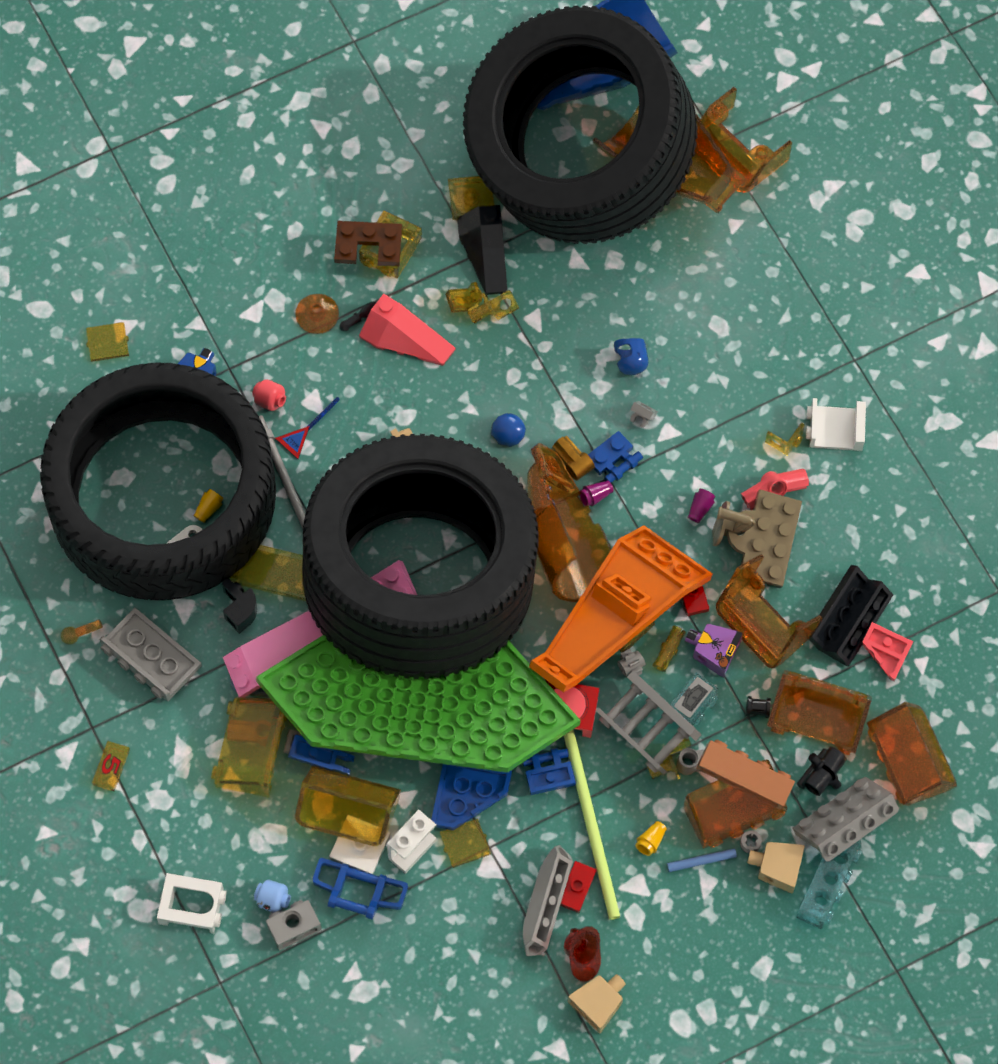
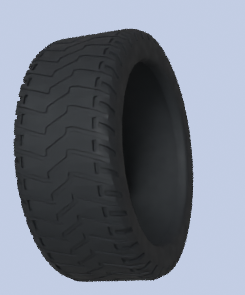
(150, 395)

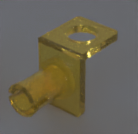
(493, 307)
(668, 764)

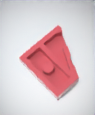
(887, 649)

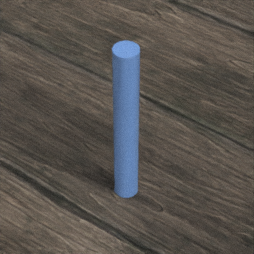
(701, 860)

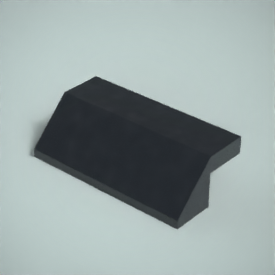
(849, 615)

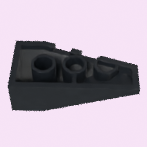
(483, 240)

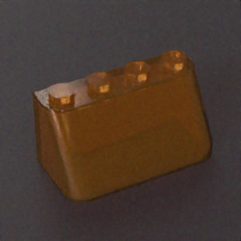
(911, 754)
(725, 812)

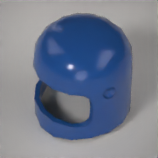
(633, 360)

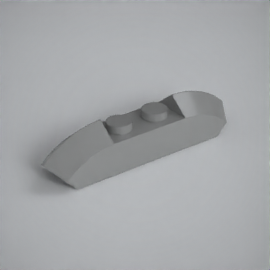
(546, 901)

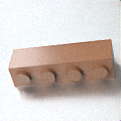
(745, 774)

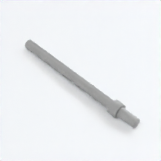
(284, 475)

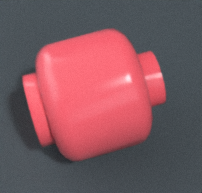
(269, 395)

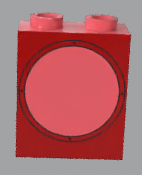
(583, 703)

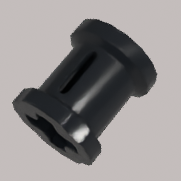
(758, 707)

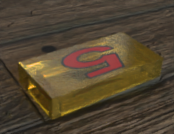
(110, 766)

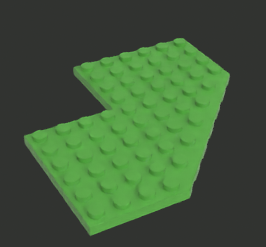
(469, 719)

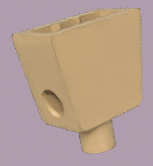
(778, 864)
(598, 1001)

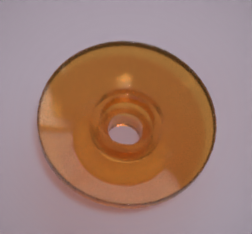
(319, 321)

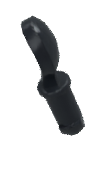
(363, 313)

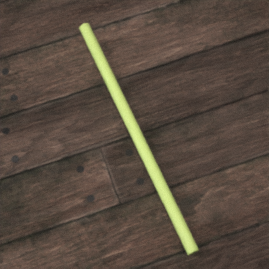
(591, 826)

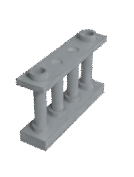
(668, 716)

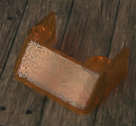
(752, 164)
(762, 626)

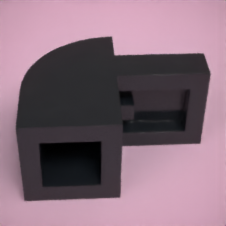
(243, 608)

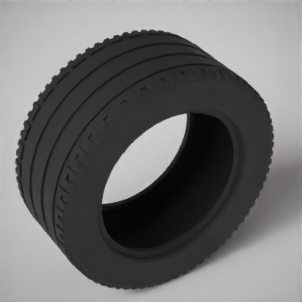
(530, 66)
(419, 480)

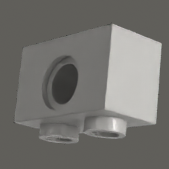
(286, 936)

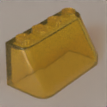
(346, 806)

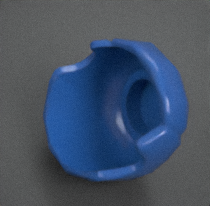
(508, 429)

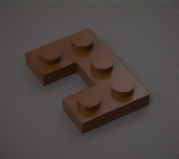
(352, 233)

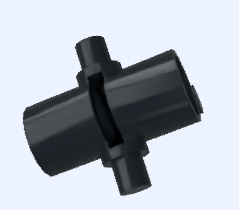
(823, 771)

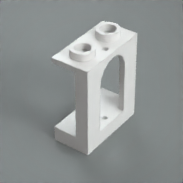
(208, 920)

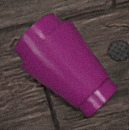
(595, 493)
(701, 504)

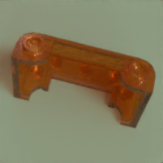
(819, 711)

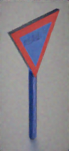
(295, 440)

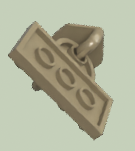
(765, 531)

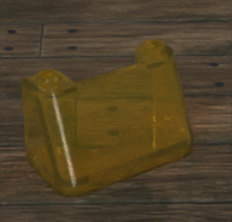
(249, 746)

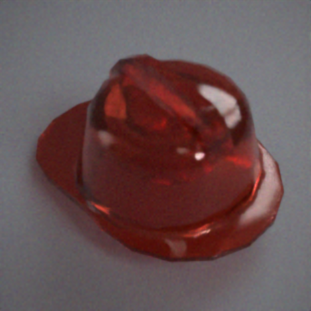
(584, 952)

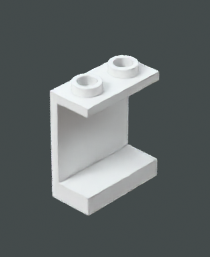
(836, 426)
(411, 841)

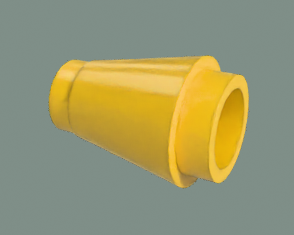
(208, 505)
(649, 841)

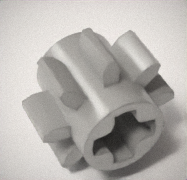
(630, 662)

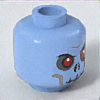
(272, 896)

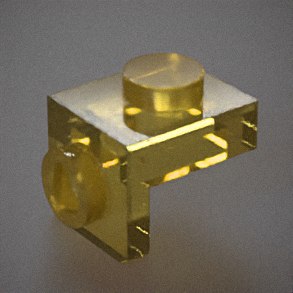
(464, 299)

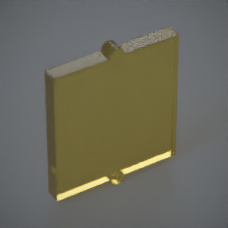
(107, 341)
(465, 843)

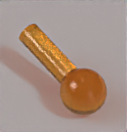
(70, 634)

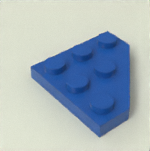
(466, 793)

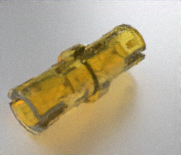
(669, 648)

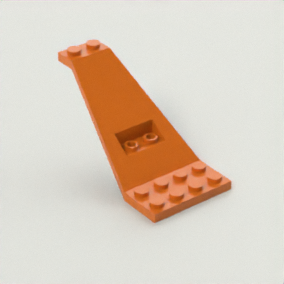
(624, 597)

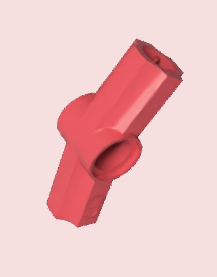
(784, 481)

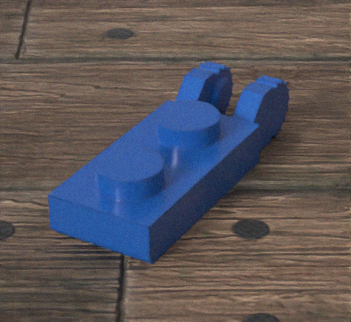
(318, 757)

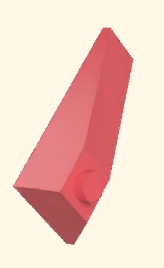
(399, 330)

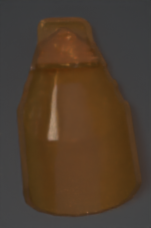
(569, 541)

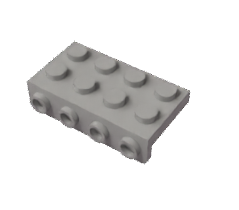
(150, 655)
(847, 818)

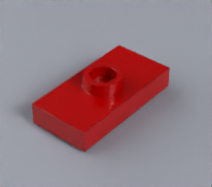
(695, 602)
(577, 886)

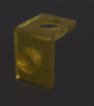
(786, 447)

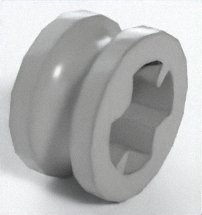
(754, 834)

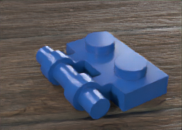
(610, 452)
(549, 777)

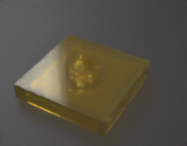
(468, 194)

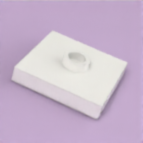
(358, 855)

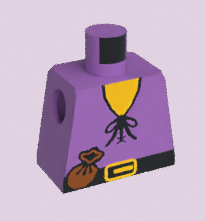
(715, 647)

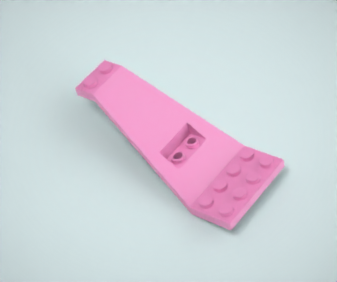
(276, 645)

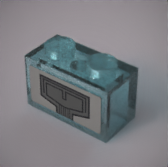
(695, 698)

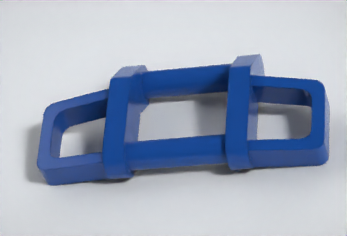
(346, 871)

